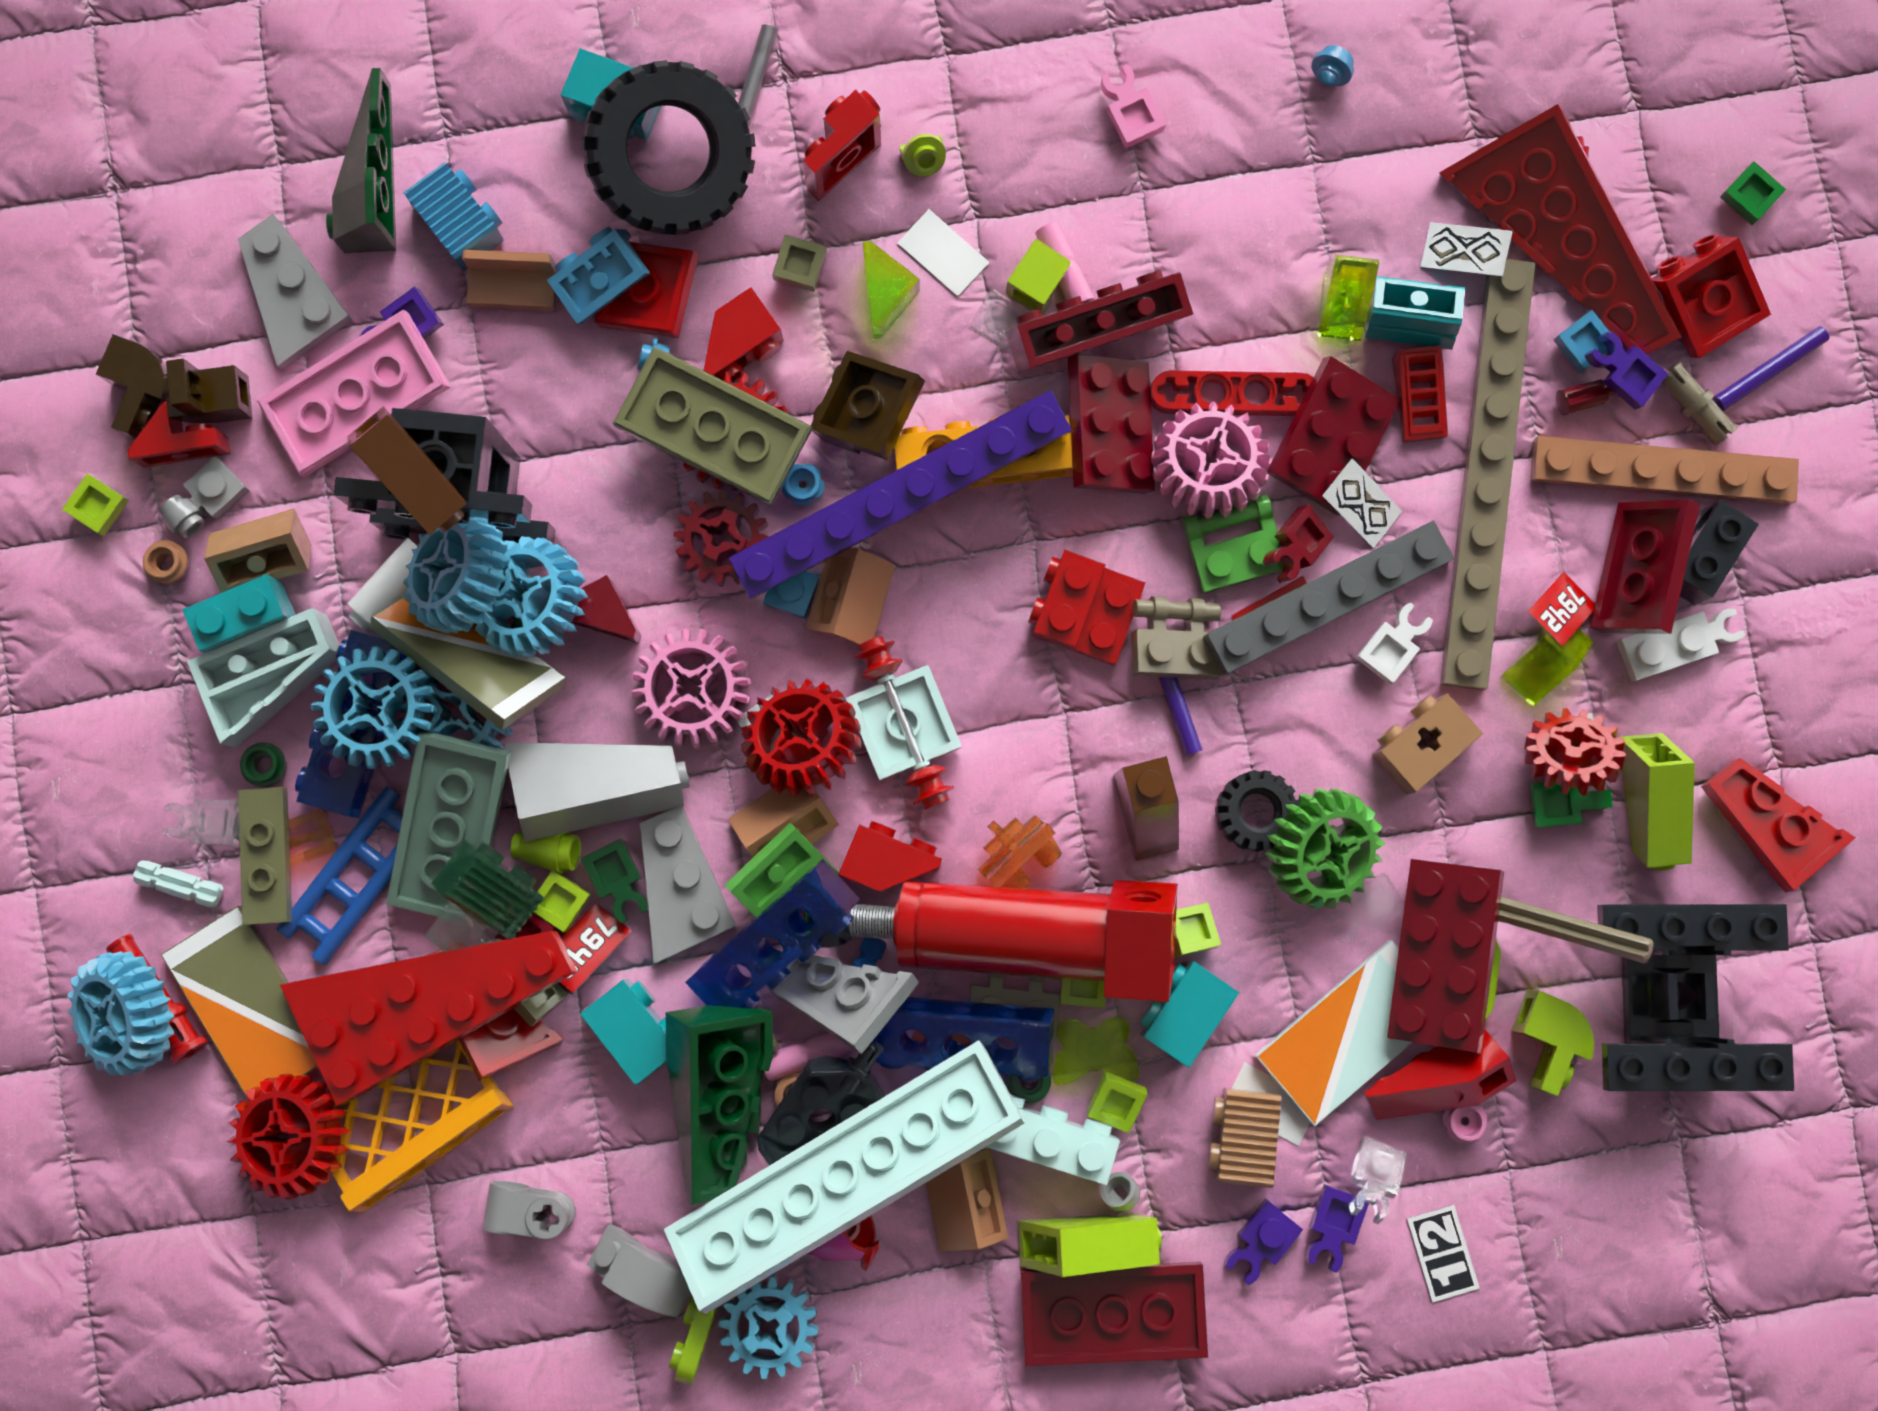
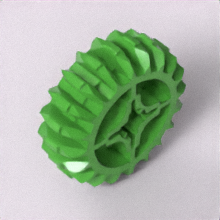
(1310, 844)

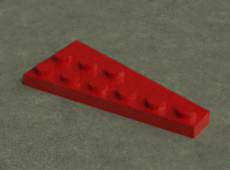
(1563, 219)
(397, 1013)

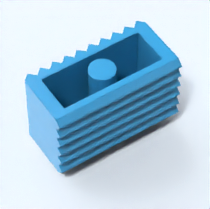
(453, 214)

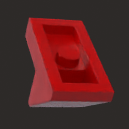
(166, 443)

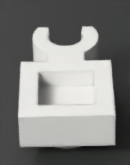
(1390, 648)

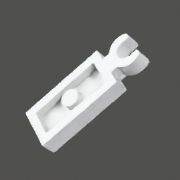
(1689, 641)

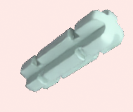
(178, 883)

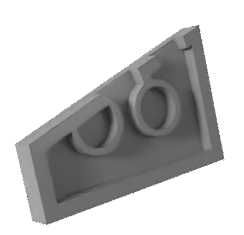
(290, 293)
(680, 886)
(845, 998)

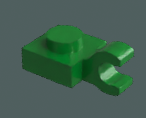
(1557, 809)

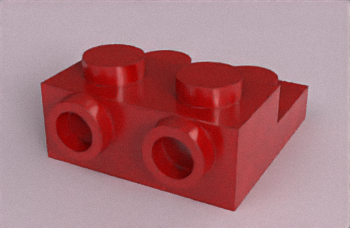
(851, 136)
(1711, 293)
(1086, 607)

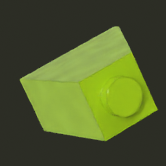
(1659, 800)
(1089, 1243)

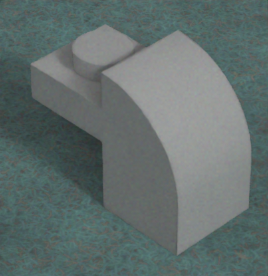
(639, 1272)

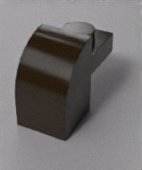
(141, 375)
(206, 394)

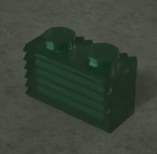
(489, 889)

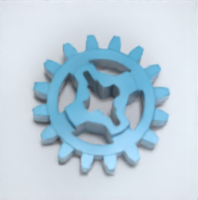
(754, 1339)

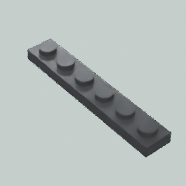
(1328, 598)

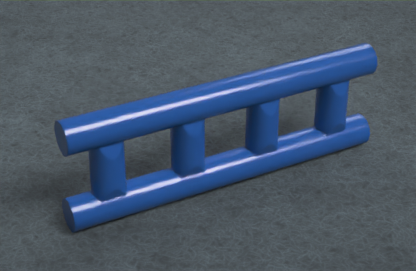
(327, 881)

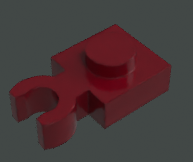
(1302, 542)

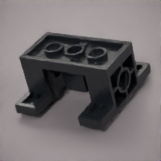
(473, 461)
(1677, 1042)

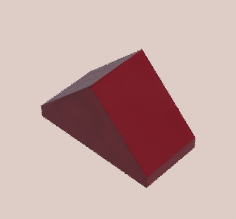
(606, 611)

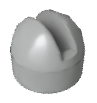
(1112, 1198)

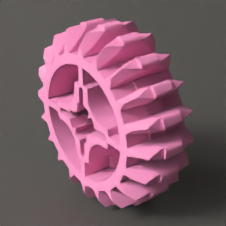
(1181, 445)
(676, 702)

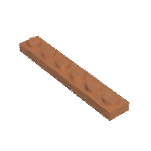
(1664, 470)

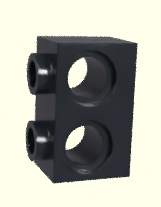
(1716, 545)

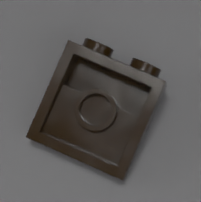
(866, 405)

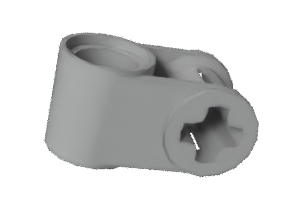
(518, 1210)

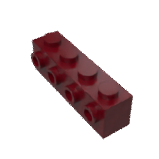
(1098, 322)

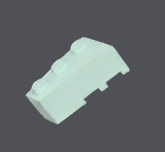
(262, 673)

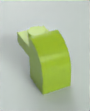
(1562, 1032)

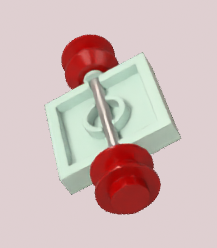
(904, 722)

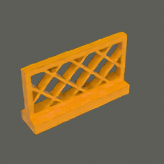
(425, 1148)

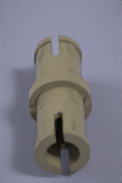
(1698, 404)

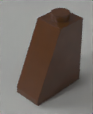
(407, 472)
(1149, 807)

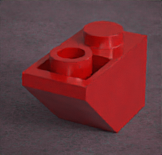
(740, 335)
(884, 862)

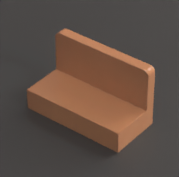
(510, 280)
(850, 596)
(772, 812)
(967, 1205)

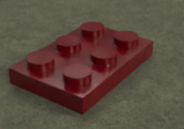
(1336, 422)
(1110, 424)
(1645, 567)

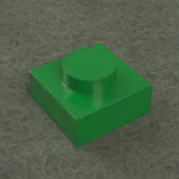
(1752, 193)

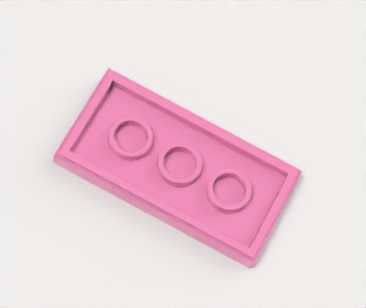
(339, 393)

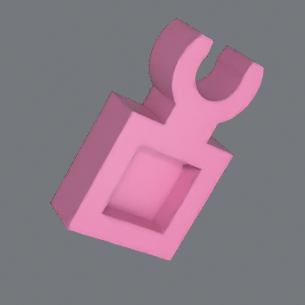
(1133, 112)

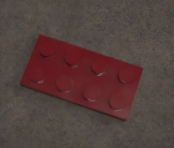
(1445, 955)
(1114, 1315)

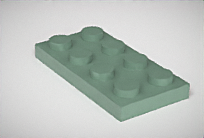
(449, 799)

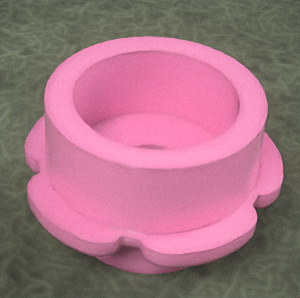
(1472, 1131)

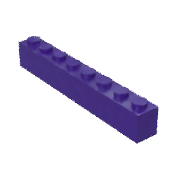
(900, 494)

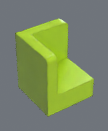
(1037, 276)

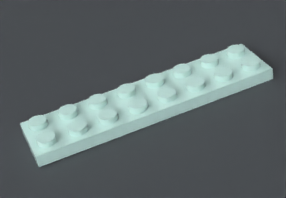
(843, 1177)

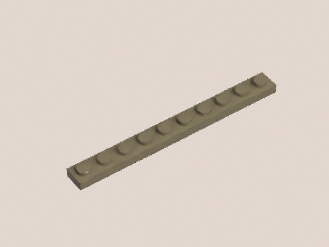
(1487, 477)

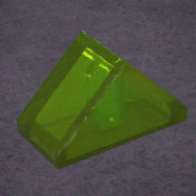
(889, 288)
(1346, 296)
(1546, 664)

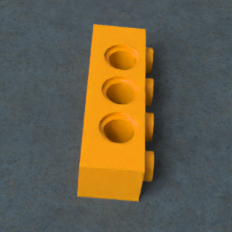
(1047, 463)

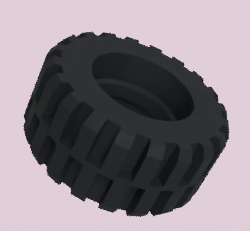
(727, 134)

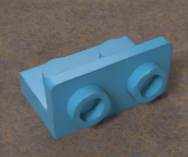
(597, 275)

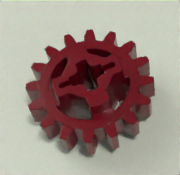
(729, 519)

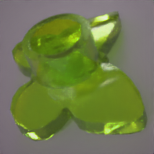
(1094, 1050)

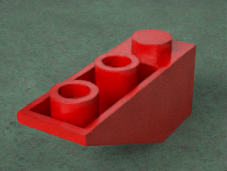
(1442, 1081)

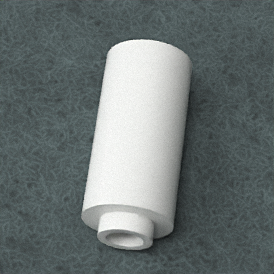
(383, 587)

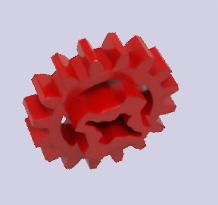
(1574, 751)

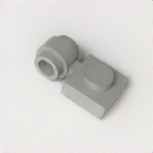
(212, 489)

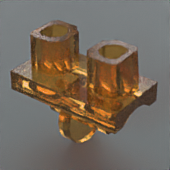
(1013, 847)

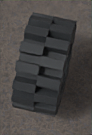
(1230, 808)

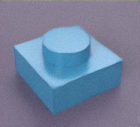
(1582, 338)
(793, 595)

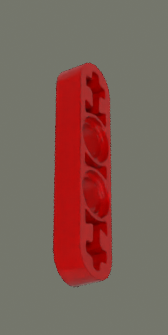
(1233, 385)

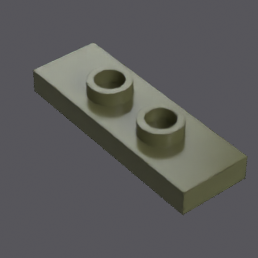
(265, 856)

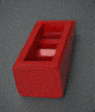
(1435, 375)

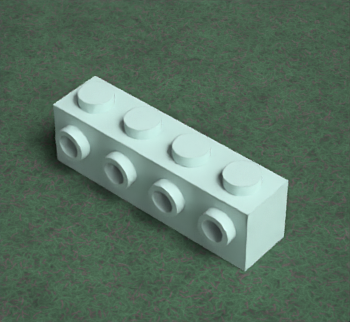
(1061, 1144)

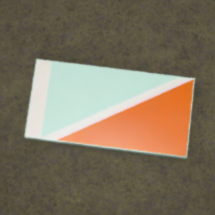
(1338, 1039)

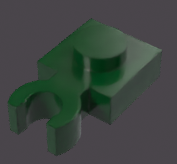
(613, 872)

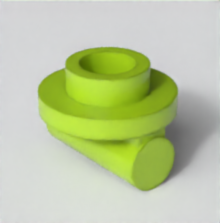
(923, 154)

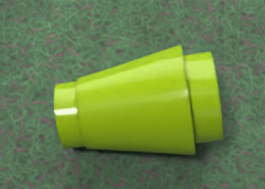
(552, 853)

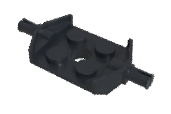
(823, 1083)

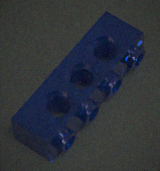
(348, 791)
(818, 893)
(938, 1019)

